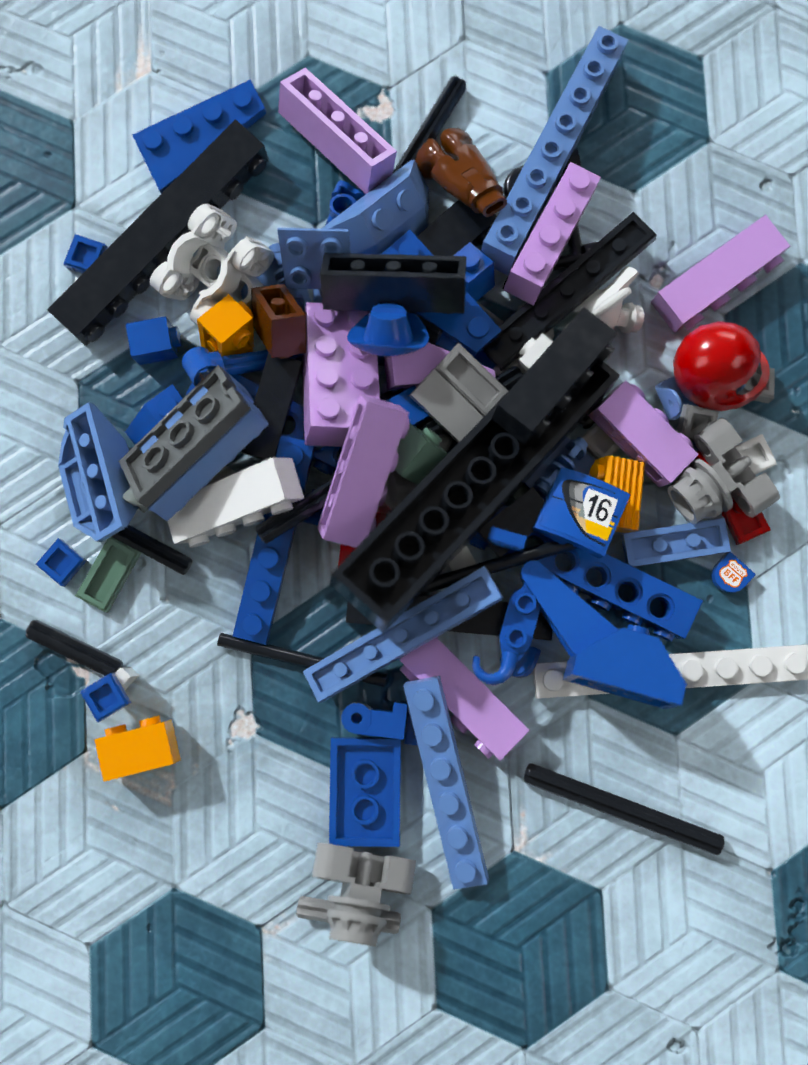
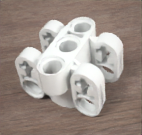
(209, 233)

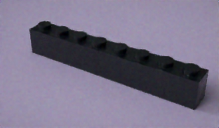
(132, 258)

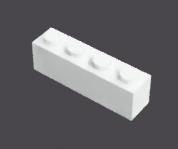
(237, 500)

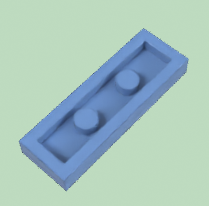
(675, 542)

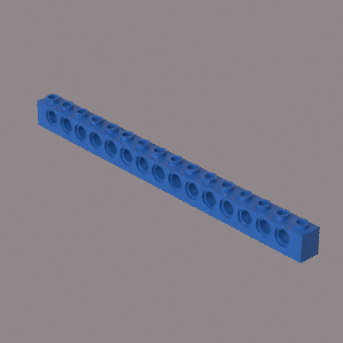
(678, 605)

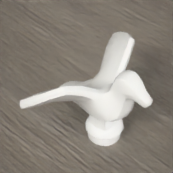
(608, 306)

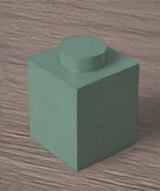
(419, 454)

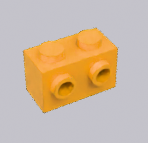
(227, 327)
(138, 749)

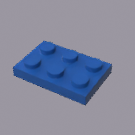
(365, 792)

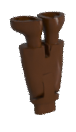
(461, 171)

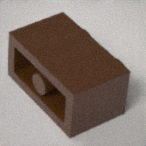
(278, 321)

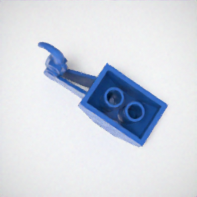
(600, 655)

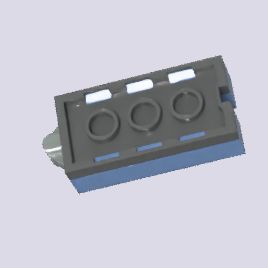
(191, 444)

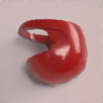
(716, 363)

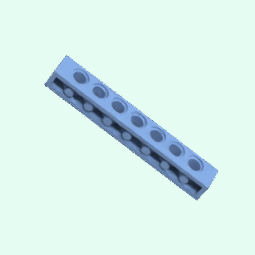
(553, 149)

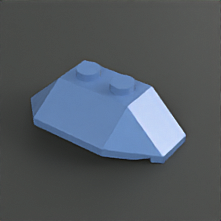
(387, 212)
(93, 474)

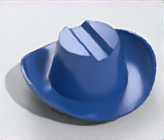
(389, 331)

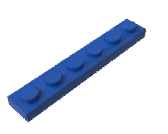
(270, 559)

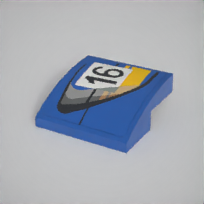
(581, 512)

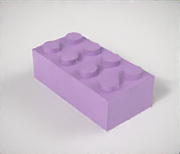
(333, 375)

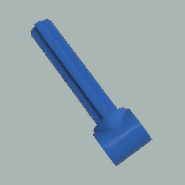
(200, 362)

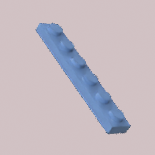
(405, 635)
(446, 782)

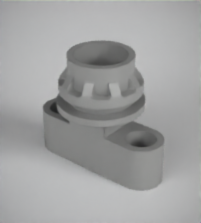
(708, 488)
(363, 877)

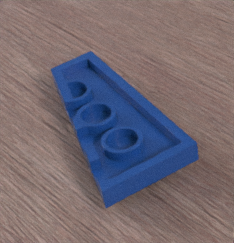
(180, 139)
(472, 328)

